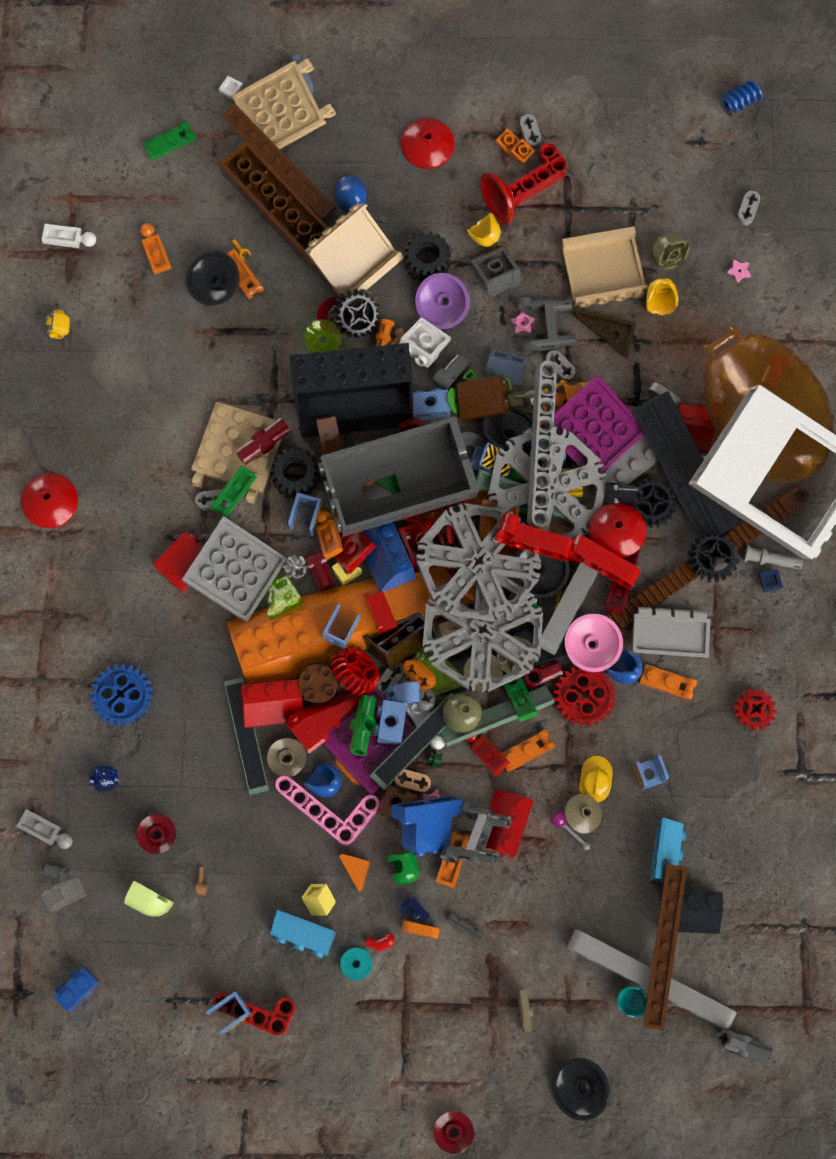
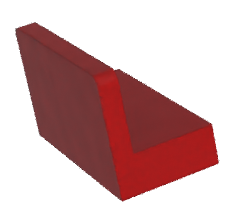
(380, 612)

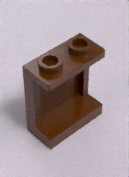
(483, 398)

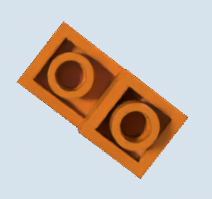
(514, 147)

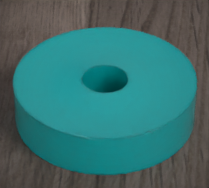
(347, 964)

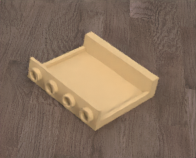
(353, 252)
(603, 267)

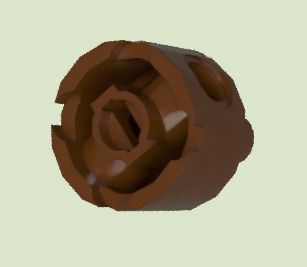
(318, 682)
(393, 796)

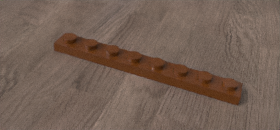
(279, 161)
(665, 947)

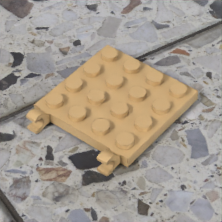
(283, 104)
(225, 433)

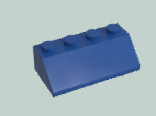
(389, 559)

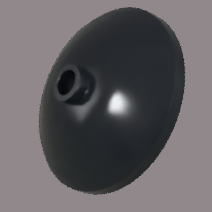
(204, 273)
(501, 428)
(552, 578)
(571, 1093)

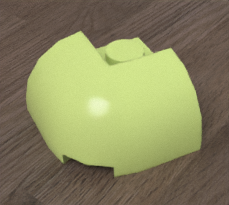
(147, 901)

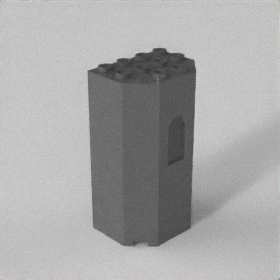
(428, 467)

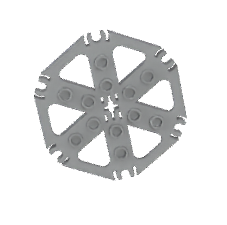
(564, 482)
(466, 576)
(481, 648)

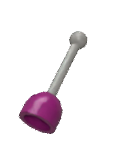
(560, 821)

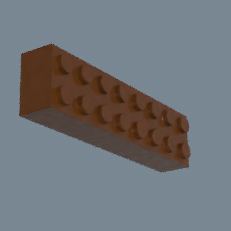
(273, 199)

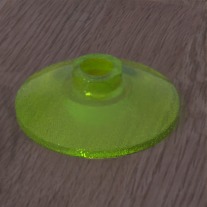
(318, 329)

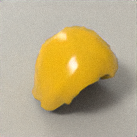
(486, 231)
(662, 297)

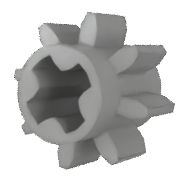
(295, 566)

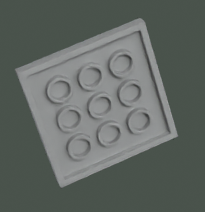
(234, 569)

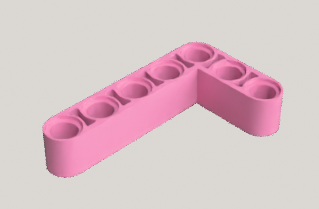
(325, 813)

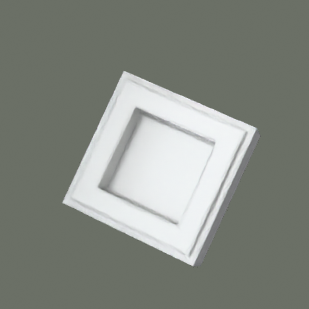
(230, 87)

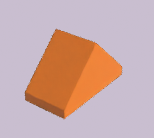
(356, 869)

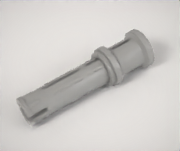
(763, 556)

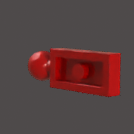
(488, 753)

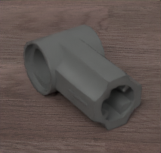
(448, 376)

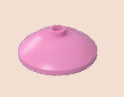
(603, 633)

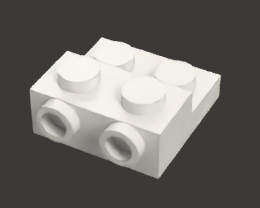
(425, 342)

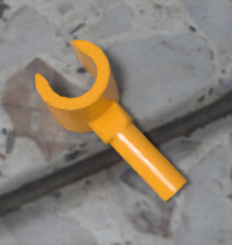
(241, 250)

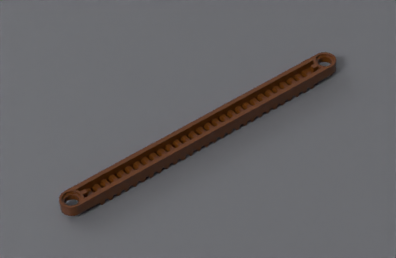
(683, 575)

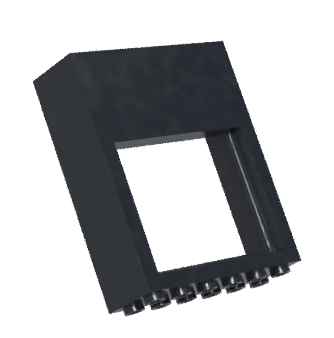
(357, 385)

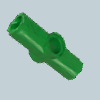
(363, 725)

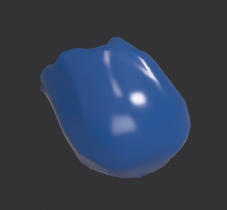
(349, 192)
(626, 669)
(324, 780)

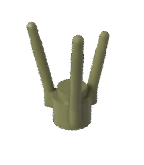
(516, 400)

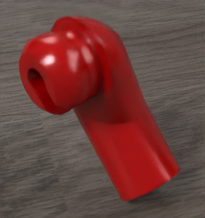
(381, 944)

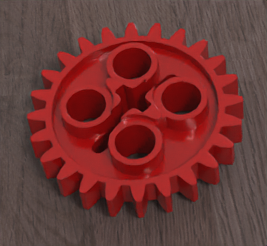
(573, 710)

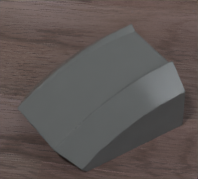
(497, 271)

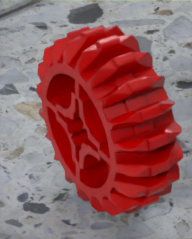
(355, 670)

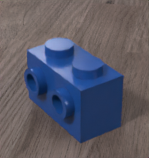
(77, 989)

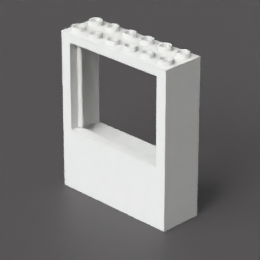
(746, 455)

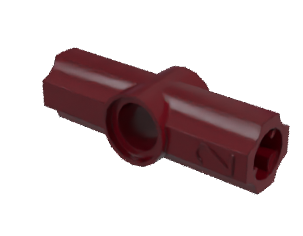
(263, 441)

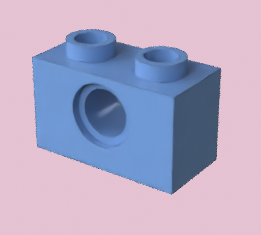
(438, 410)
(396, 712)

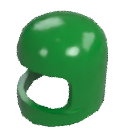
(405, 867)

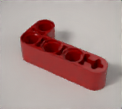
(547, 169)
(532, 539)
(603, 561)
(270, 1018)

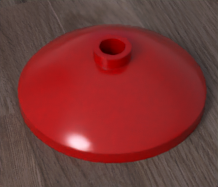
(427, 152)
(497, 197)
(55, 510)
(623, 540)

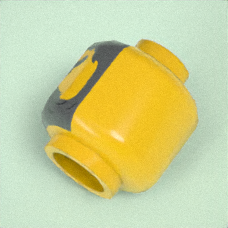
(57, 324)

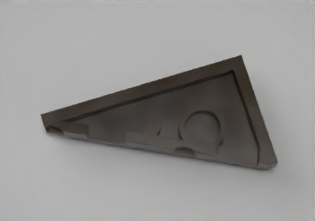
(612, 330)

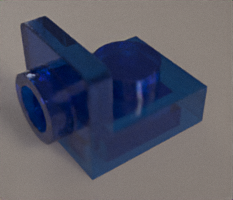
(418, 911)

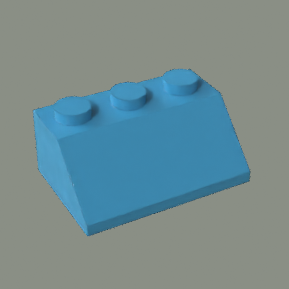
(667, 847)
(302, 934)

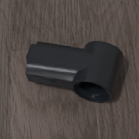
(620, 493)

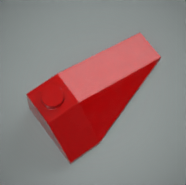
(314, 722)

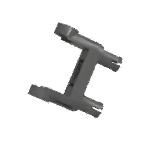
(549, 307)
(475, 850)

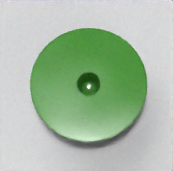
(453, 401)

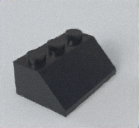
(700, 912)

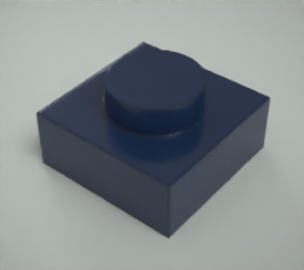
(770, 580)

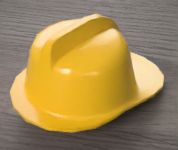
(596, 778)

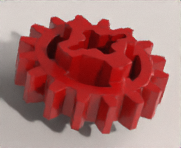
(760, 715)

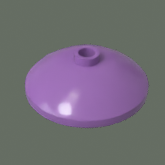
(431, 305)

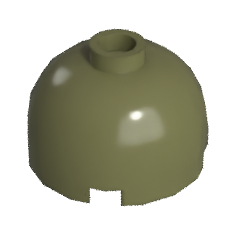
(669, 250)
(462, 713)

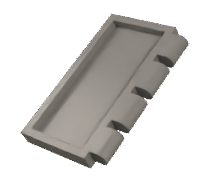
(671, 634)

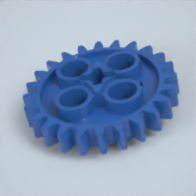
(110, 681)

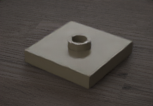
(525, 1010)

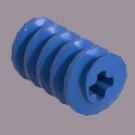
(739, 96)

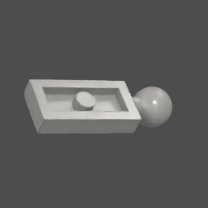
(44, 830)

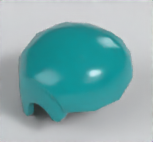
(632, 1001)

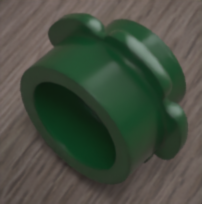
(435, 759)

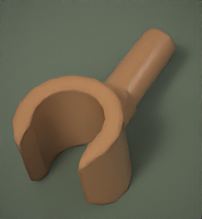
(399, 334)
(201, 889)

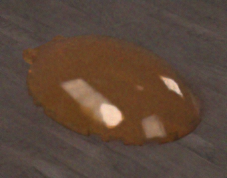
(768, 363)

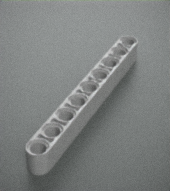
(546, 437)
(568, 607)
(640, 975)

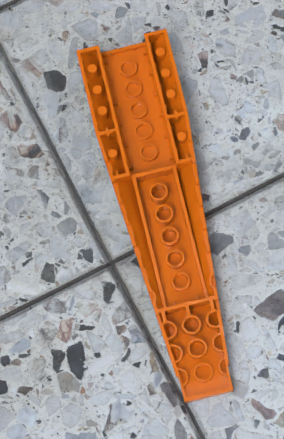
(293, 640)

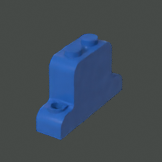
(427, 823)

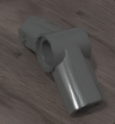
(744, 1046)

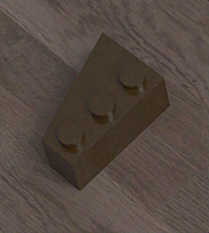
(399, 643)

